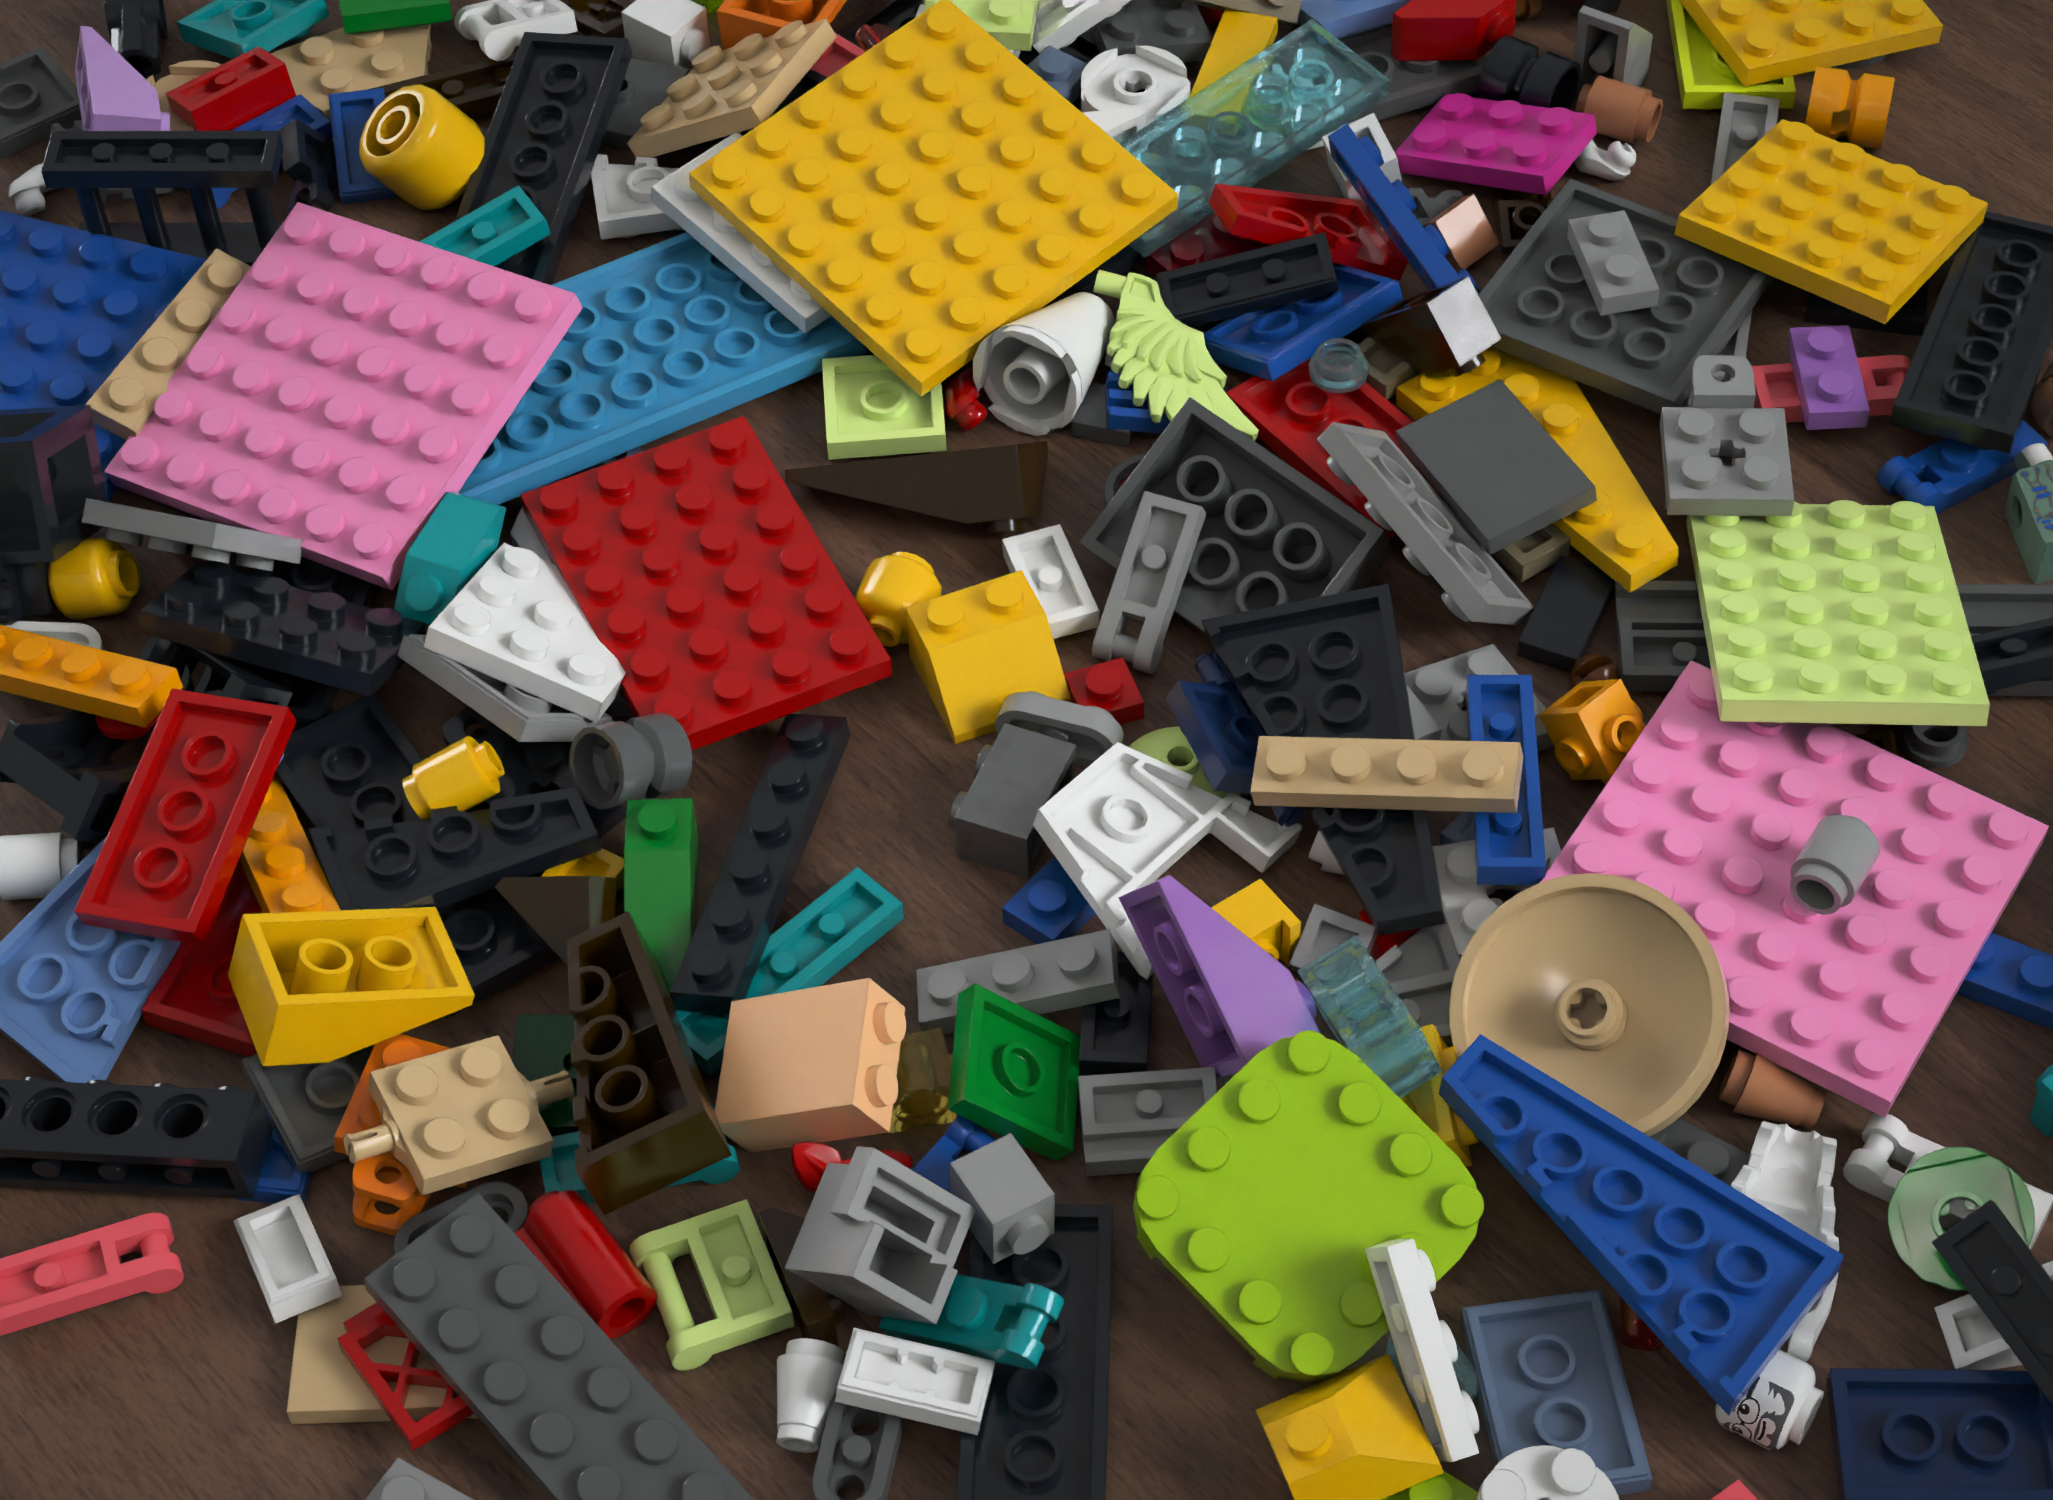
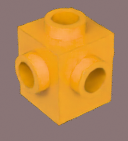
(1593, 728)

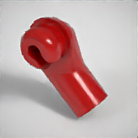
(962, 401)

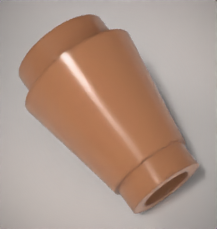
(1770, 1091)

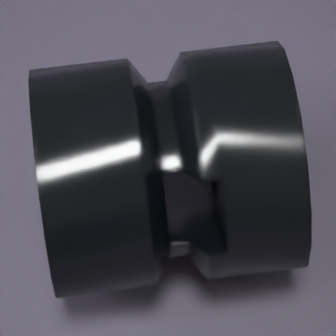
(1521, 75)

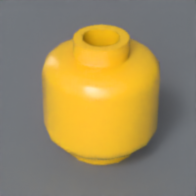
(94, 580)
(889, 588)

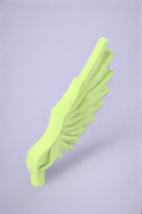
(1162, 354)

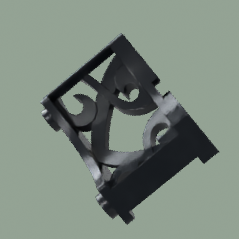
(68, 757)

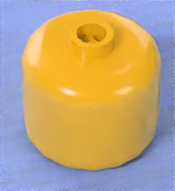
(421, 147)

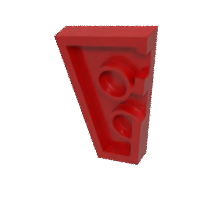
(1282, 216)

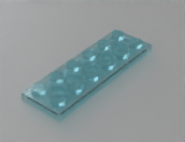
(1253, 122)

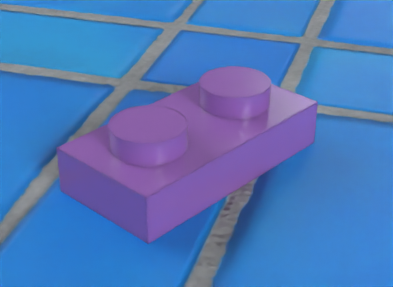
(1828, 377)

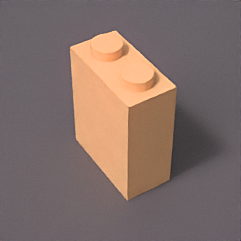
(810, 1065)

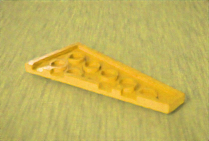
(1620, 528)

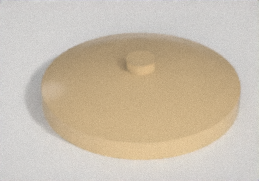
(1599, 993)

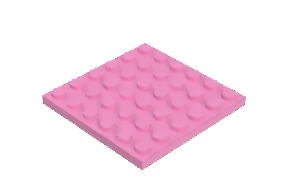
(345, 391)
(1717, 824)

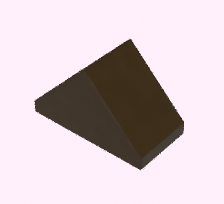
(561, 905)

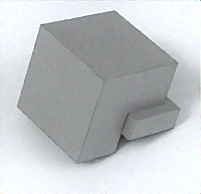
(882, 1238)

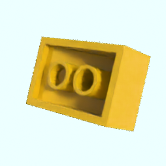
(342, 979)

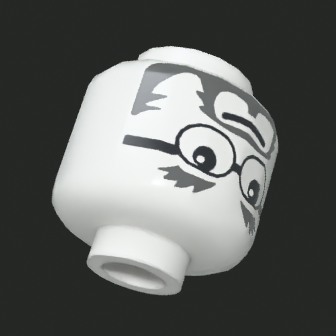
(1777, 1404)

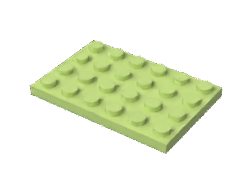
(1835, 617)

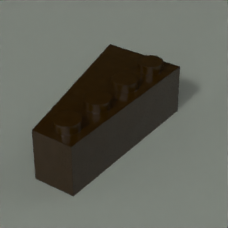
(638, 1085)

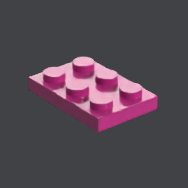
(1496, 143)

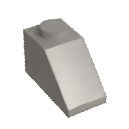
(1611, 48)

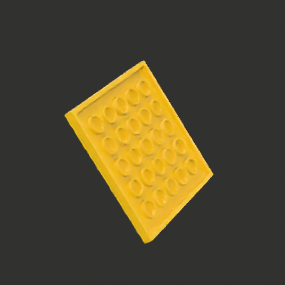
(933, 193)

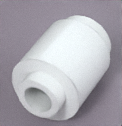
(36, 863)

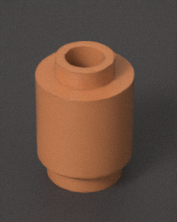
(1621, 109)

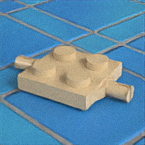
(459, 1115)

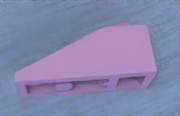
(113, 91)

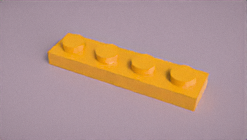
(84, 677)
(282, 860)

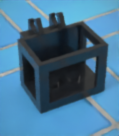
(45, 476)

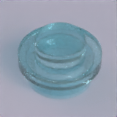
(1338, 366)

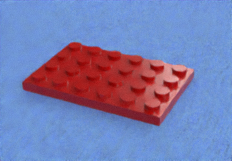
(707, 584)

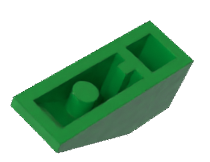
(662, 877)

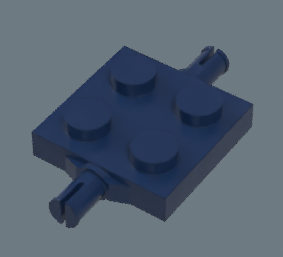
(1221, 731)

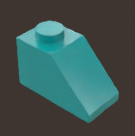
(447, 555)

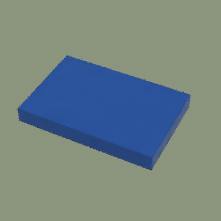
(1286, 335)

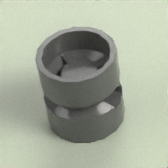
(630, 760)

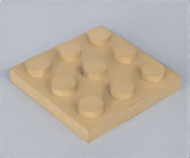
(732, 88)

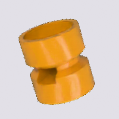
(1850, 106)

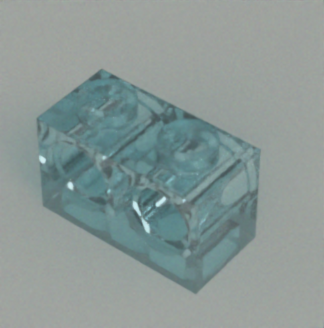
(1369, 1016)

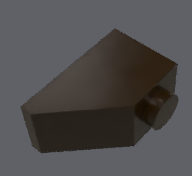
(1437, 329)

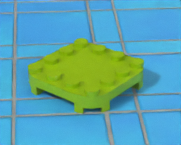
(1282, 1191)

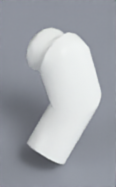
(28, 191)

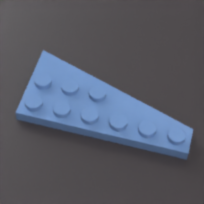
(74, 986)

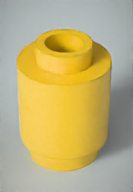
(454, 777)

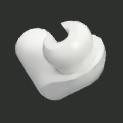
(1608, 164)

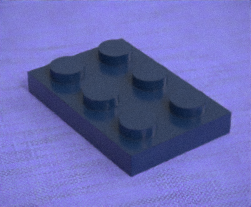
(1940, 1434)

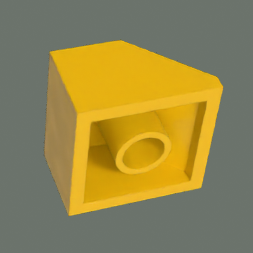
(982, 648)

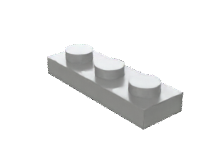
(1036, 977)

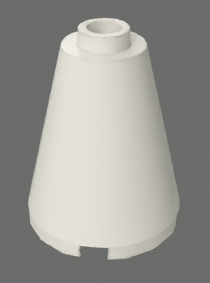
(1044, 363)

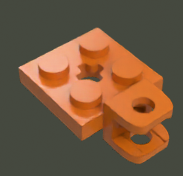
(382, 1175)

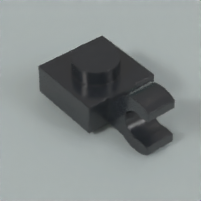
(311, 163)

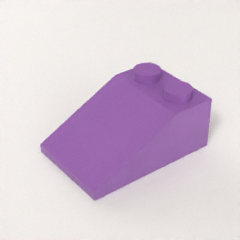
(1217, 979)

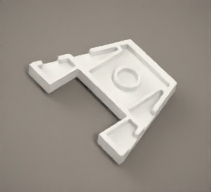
(1133, 821)

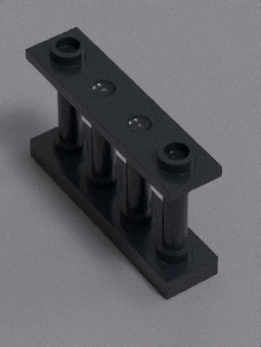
(172, 161)

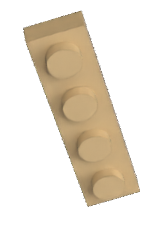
(130, 391)
(1387, 774)

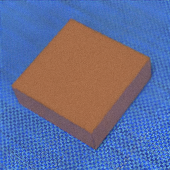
(1465, 232)

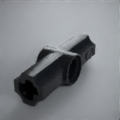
(137, 32)

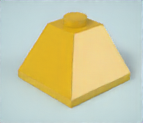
(1350, 1436)

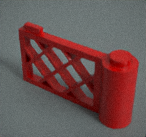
(572, 1248)

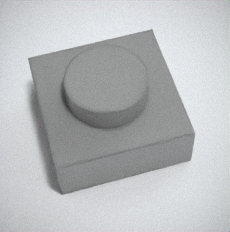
(1327, 930)

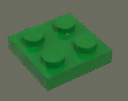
(1014, 1072)

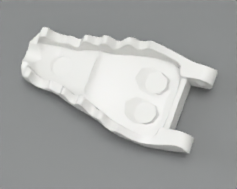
(1793, 1178)

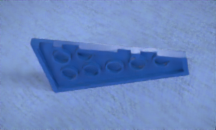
(1677, 1244)

